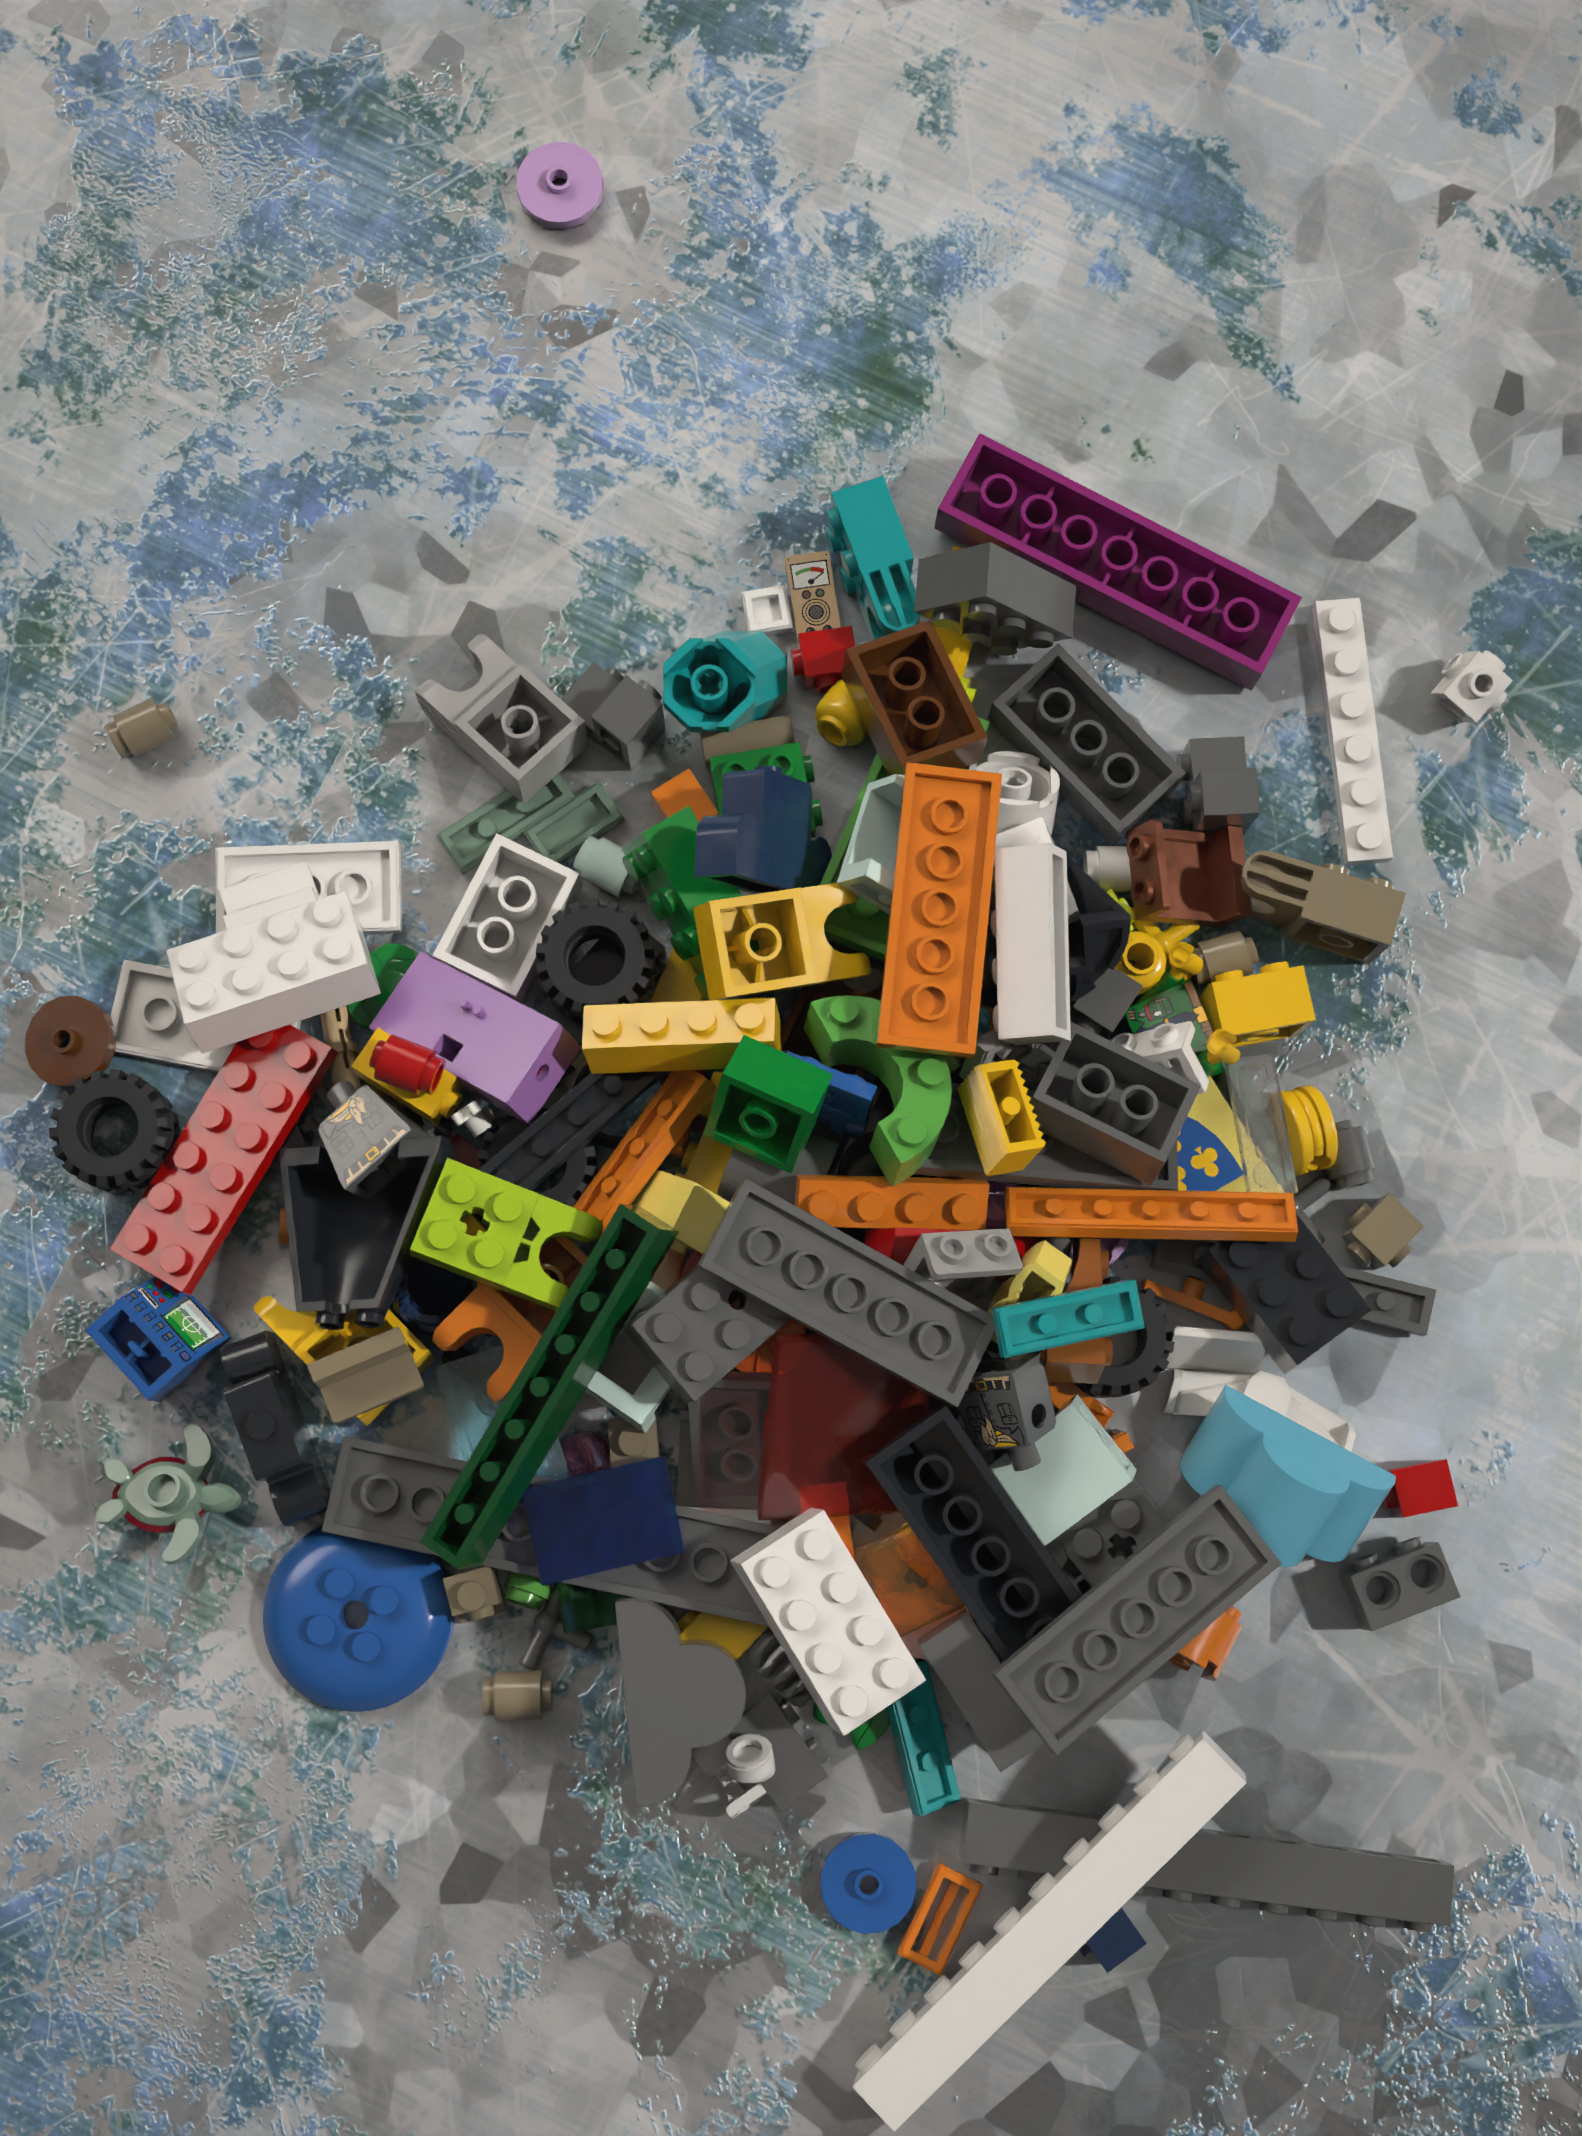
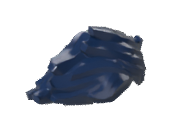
(429, 1296)

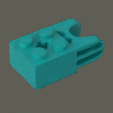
(873, 555)

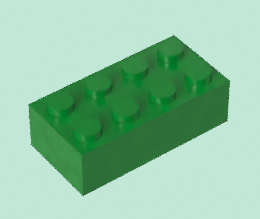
(666, 867)

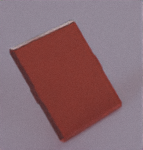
(823, 1425)

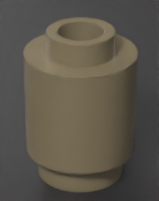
(142, 727)
(1225, 954)
(516, 1695)

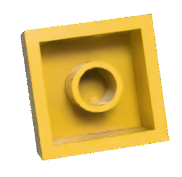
(1260, 1005)

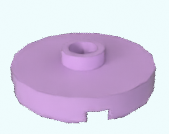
(565, 204)

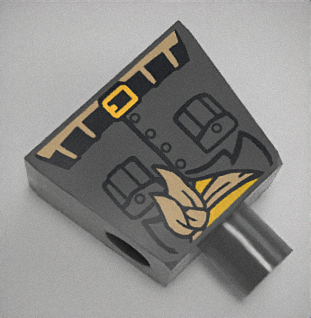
(366, 1137)
(1009, 1407)

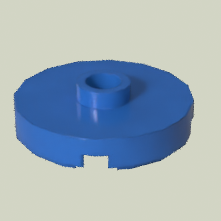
(862, 1856)

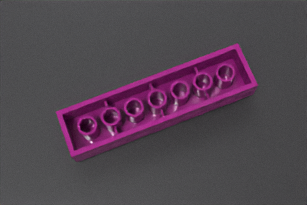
(1119, 561)

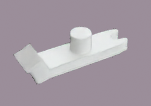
(475, 1116)

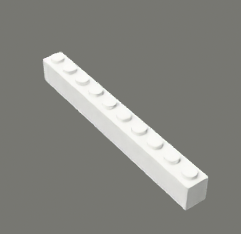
(1047, 1929)

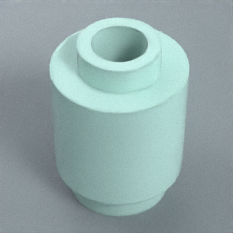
(603, 866)

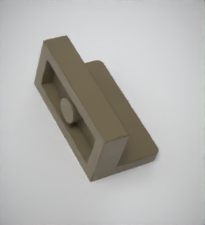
(366, 1375)

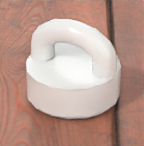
(750, 1759)

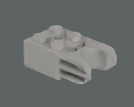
(507, 721)

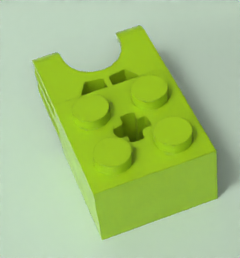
(510, 1248)

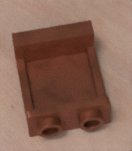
(1187, 875)

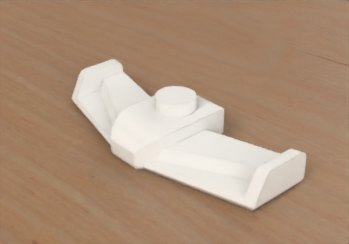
(1196, 1391)

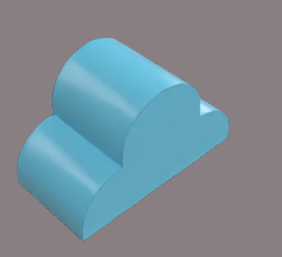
(1285, 1479)

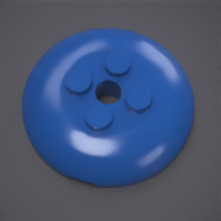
(347, 1665)

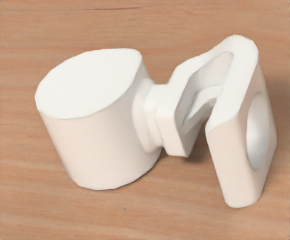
(740, 1795)

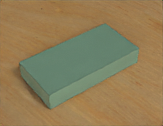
(568, 827)

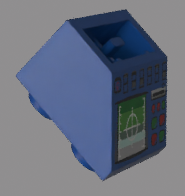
(158, 1337)

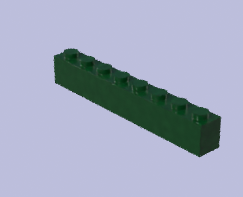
(549, 1386)

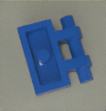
(846, 1100)

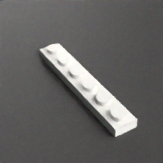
(1352, 732)

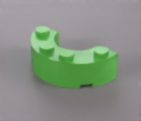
(919, 1082)

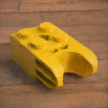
(789, 939)
(314, 1343)

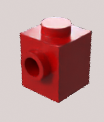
(821, 657)

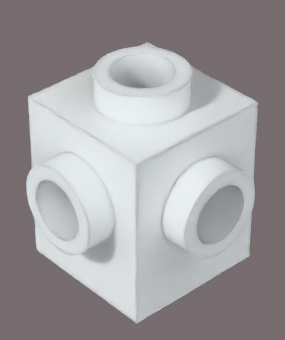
(1472, 685)

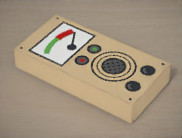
(812, 592)

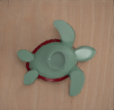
(170, 1495)

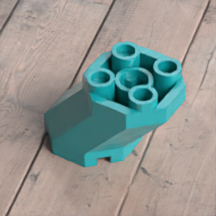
(724, 681)

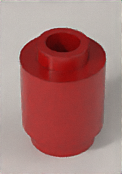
(407, 1065)

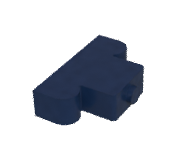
(762, 835)

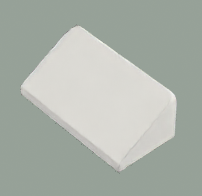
(1215, 1350)

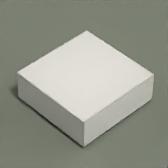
(767, 610)

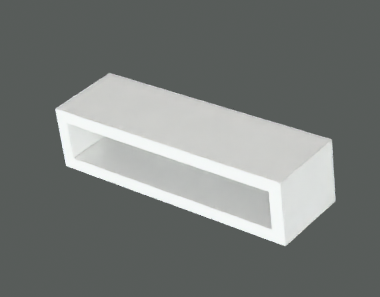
(1031, 944)

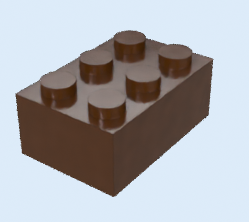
(913, 701)

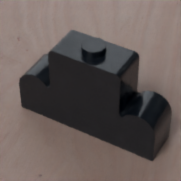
(274, 1428)

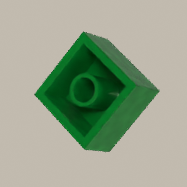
(767, 1104)

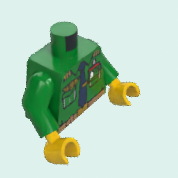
(1177, 1002)

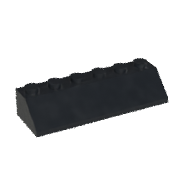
(973, 1529)

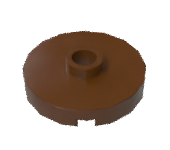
(89, 1046)

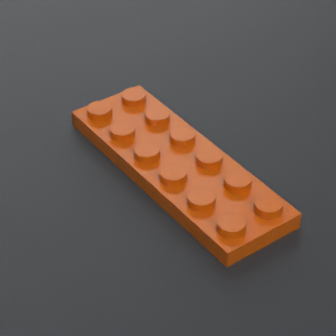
(939, 910)

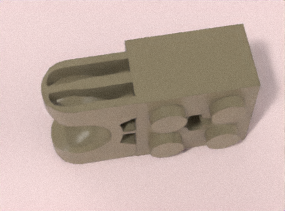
(1323, 904)

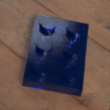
(603, 1520)

